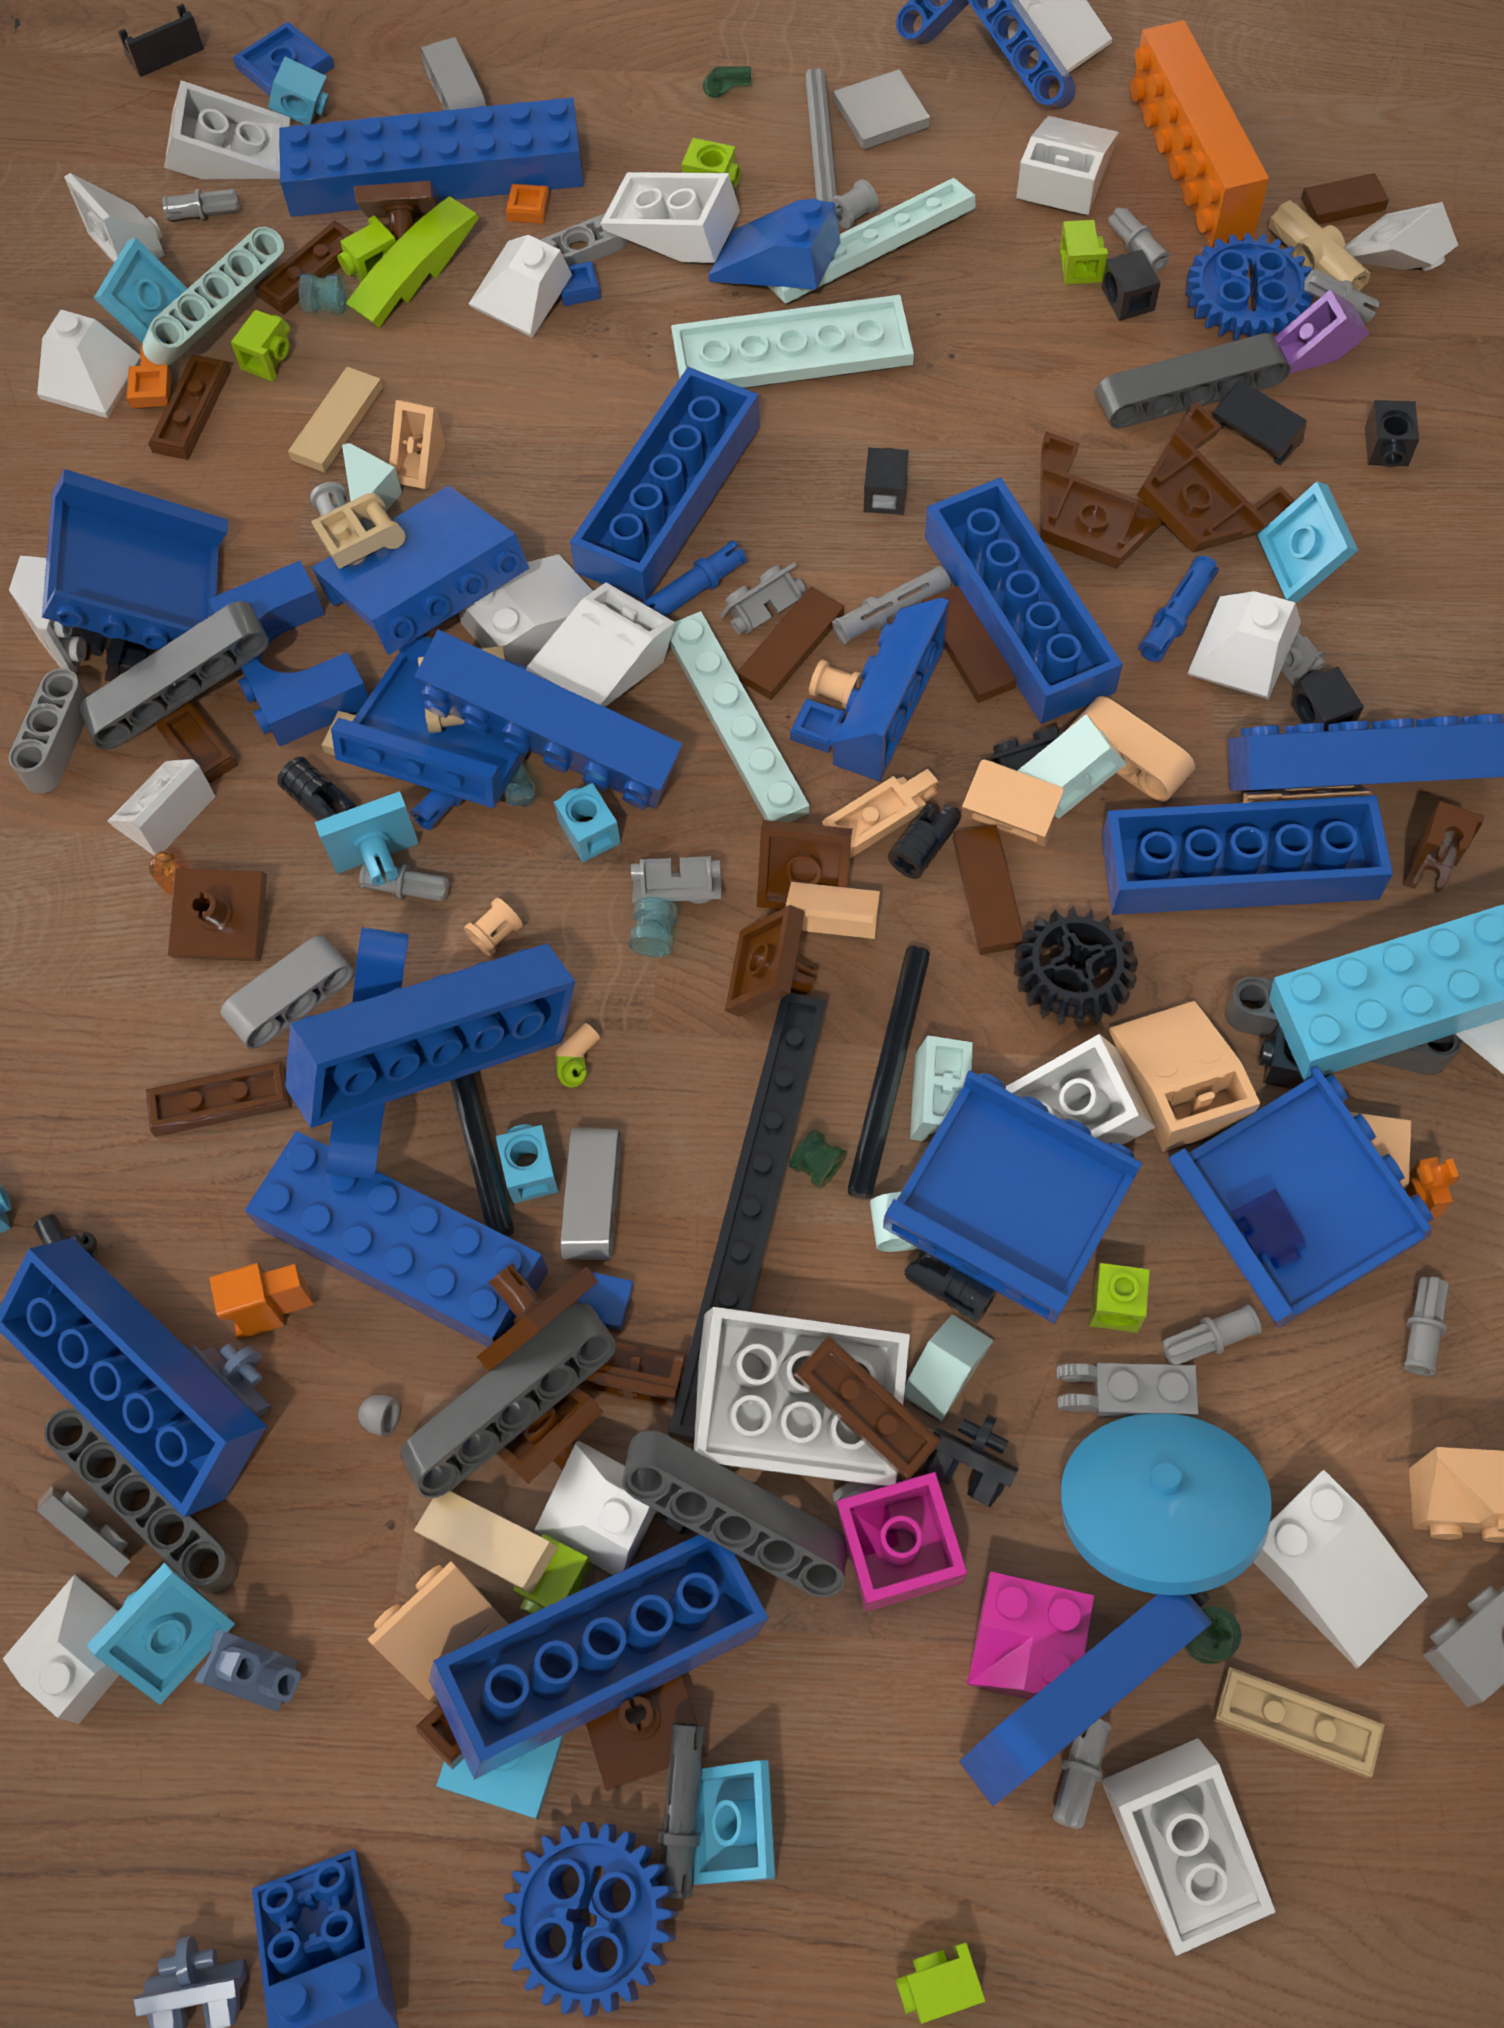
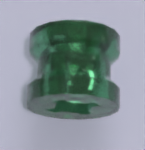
(818, 1158)
(1202, 1645)

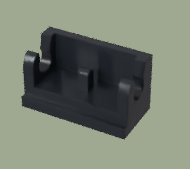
(163, 45)
(1262, 420)

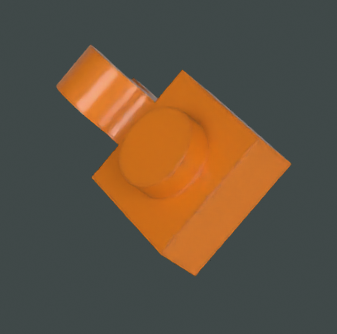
(148, 384)
(1432, 1183)

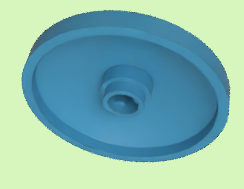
(1165, 1503)

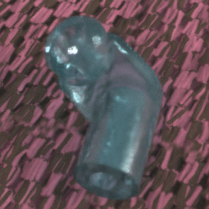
(521, 788)

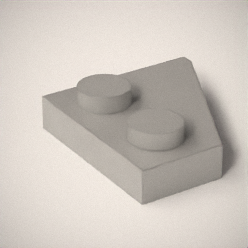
(71, 1518)

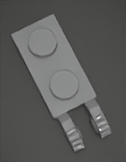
(1131, 1389)

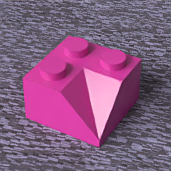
(901, 1542)
(1027, 1635)

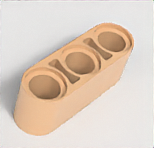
(1152, 759)

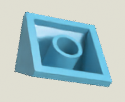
(735, 1825)

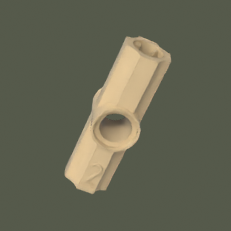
(1320, 246)

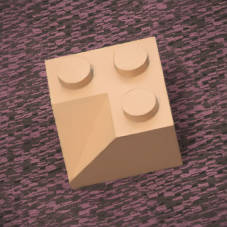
(1459, 1493)

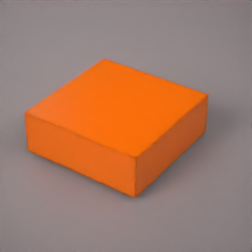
(527, 203)

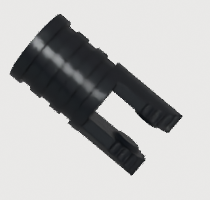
(312, 789)
(924, 839)
(950, 1286)

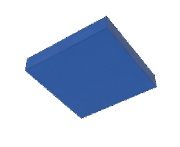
(263, 58)

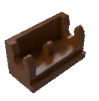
(1442, 844)
(640, 1375)

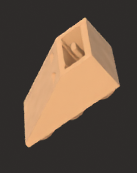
(1185, 1074)
(434, 1622)

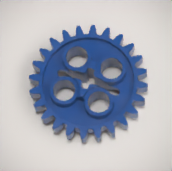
(1222, 289)
(634, 1930)

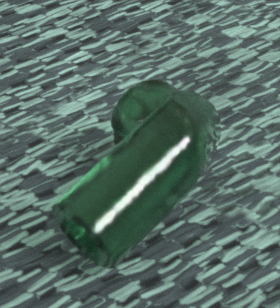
(725, 77)

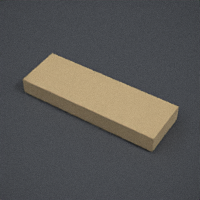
(335, 419)
(486, 1540)
(1299, 1722)

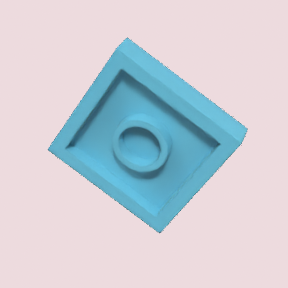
(138, 289)
(1307, 542)
(368, 836)
(160, 1634)
(514, 1786)

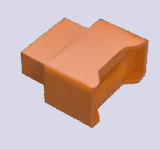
(259, 1297)

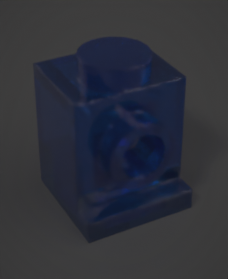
(1271, 1230)

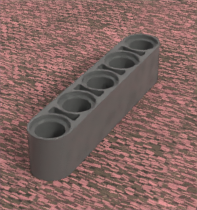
(1199, 376)
(173, 675)
(1264, 1024)
(507, 1400)
(735, 1513)
(151, 1521)

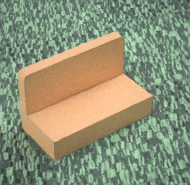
(1012, 802)
(836, 909)

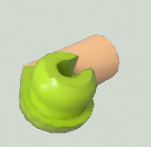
(570, 1056)

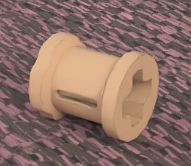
(833, 682)
(493, 927)

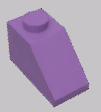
(1322, 333)

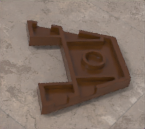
(1197, 498)
(1085, 514)

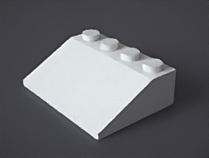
(767, 1420)

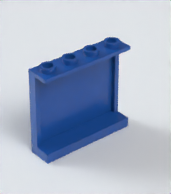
(128, 562)
(445, 564)
(394, 739)
(1330, 1182)
(1013, 1195)

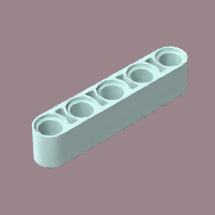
(203, 307)

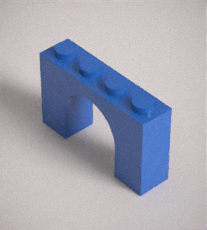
(301, 700)

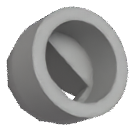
(379, 1414)

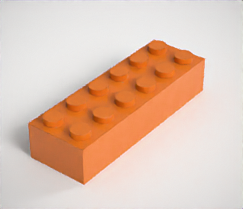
(1198, 133)

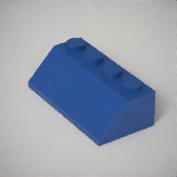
(890, 689)

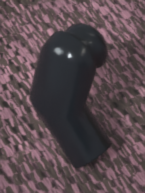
(51, 1231)

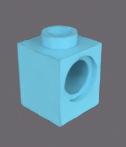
(298, 92)
(592, 836)
(528, 1181)

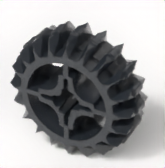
(1083, 944)

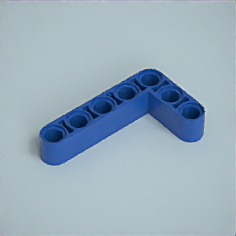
(997, 22)
(357, 1136)
(1082, 1694)

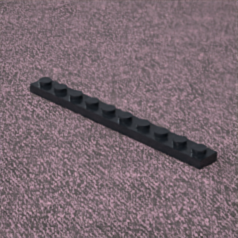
(756, 1182)

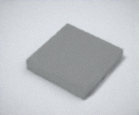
(881, 109)

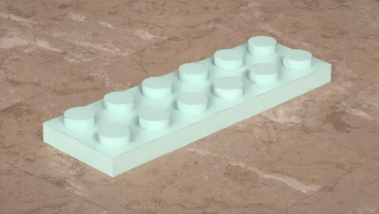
(797, 342)

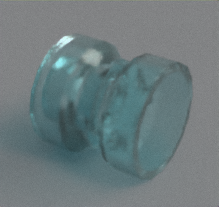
(322, 293)
(653, 927)

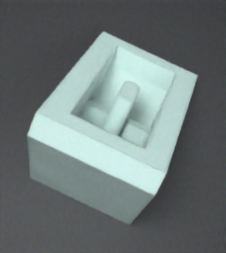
(370, 475)
(946, 1367)

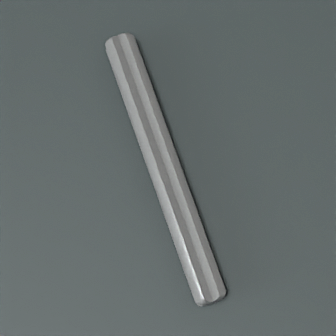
(820, 135)

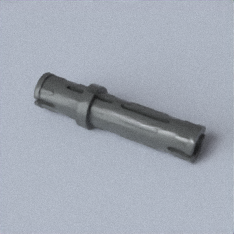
(682, 1800)

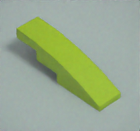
(413, 257)

